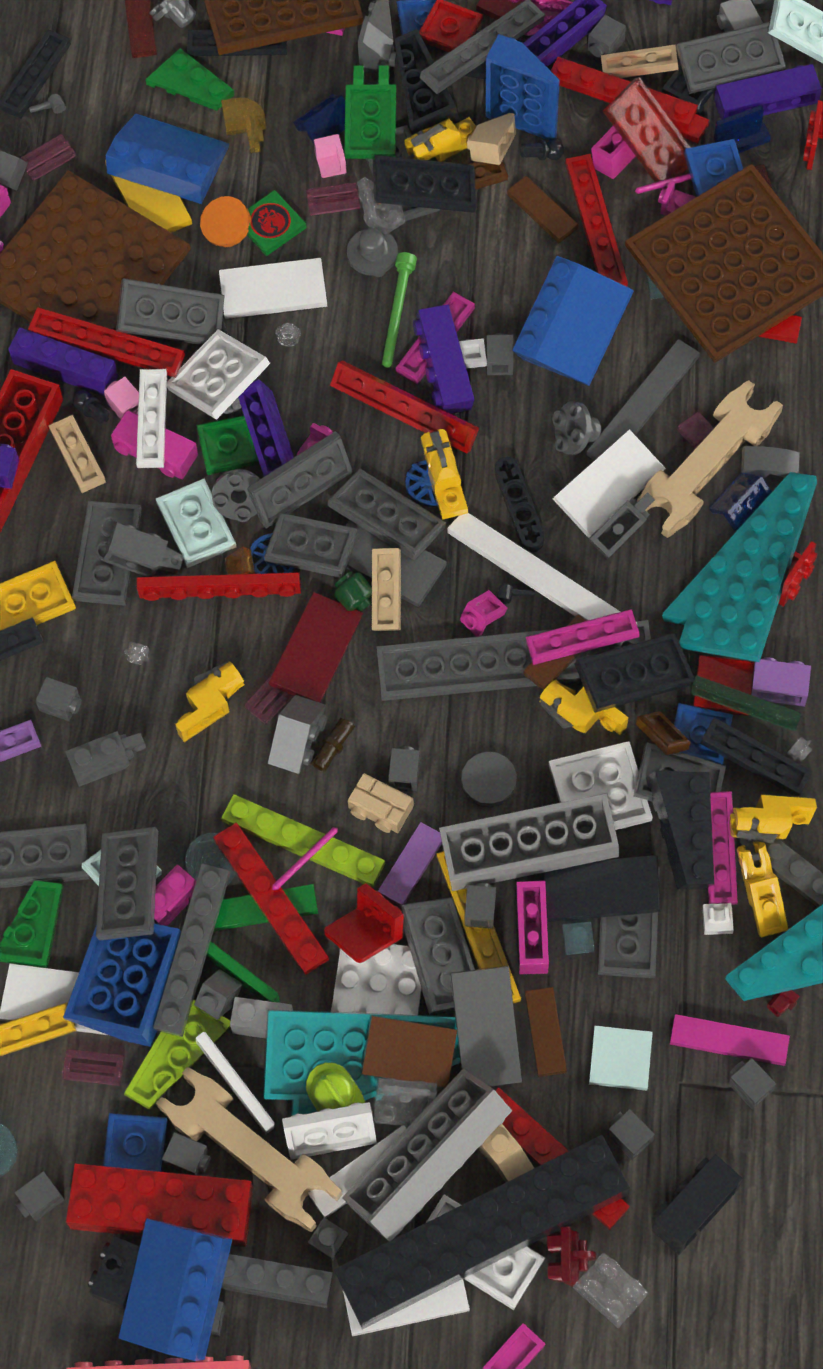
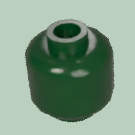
(353, 592)

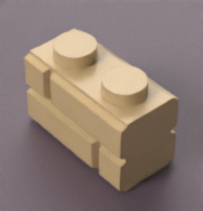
(380, 804)

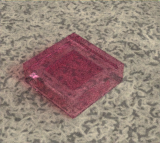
(695, 429)

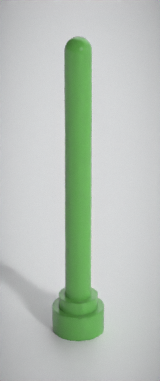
(405, 265)

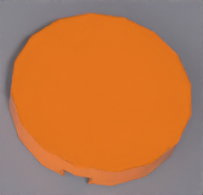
(225, 221)

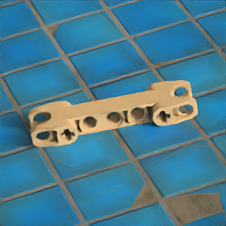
(736, 425)
(289, 1181)

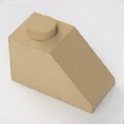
(492, 139)
(505, 1154)

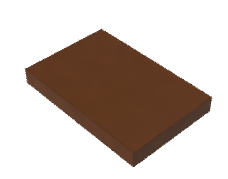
(408, 1051)

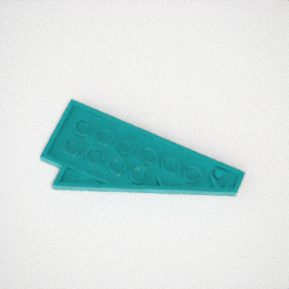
(738, 591)
(785, 963)
(309, 1038)

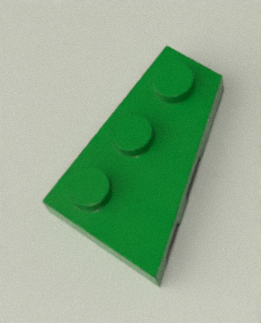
(190, 79)
(33, 928)

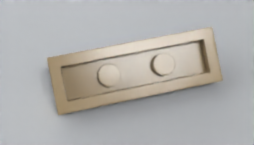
(640, 61)
(77, 454)
(386, 589)

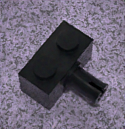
(115, 1274)

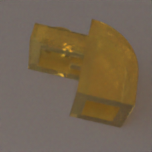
(244, 116)

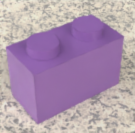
(781, 681)

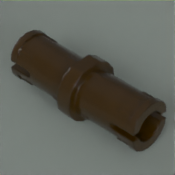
(332, 744)

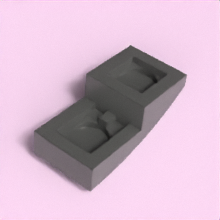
(769, 460)

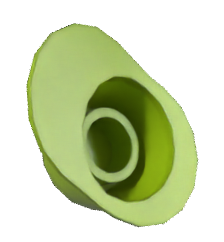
(332, 1087)

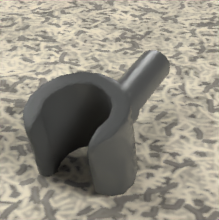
(54, 102)

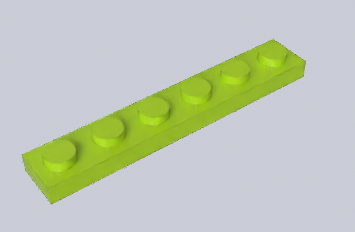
(300, 838)

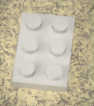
(329, 1130)

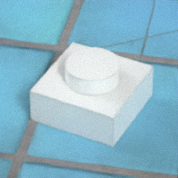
(473, 353)

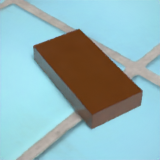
(663, 733)

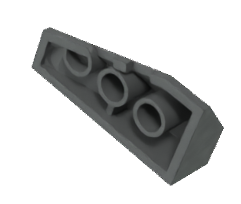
(376, 38)

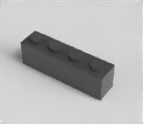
(277, 1281)

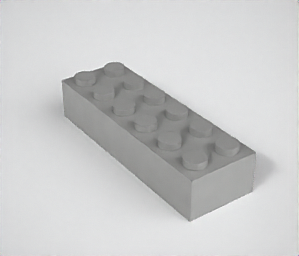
(529, 842)
(427, 1154)

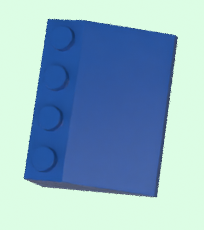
(521, 86)
(165, 157)
(572, 321)
(124, 984)
(175, 1290)

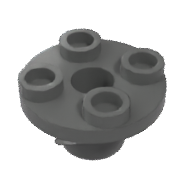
(178, 10)
(372, 252)
(574, 428)
(231, 495)

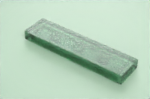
(746, 703)

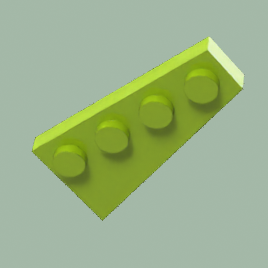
(171, 1056)

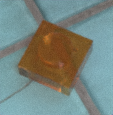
(240, 562)

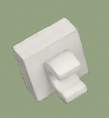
(717, 919)

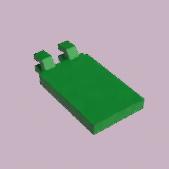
(370, 116)

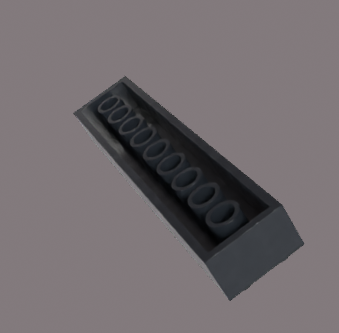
(482, 1231)

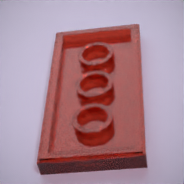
(648, 132)

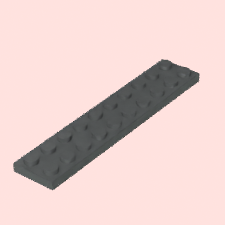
(468, 664)

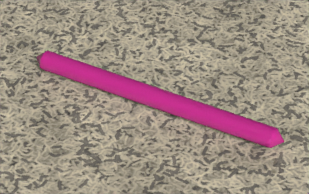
(660, 184)
(305, 858)

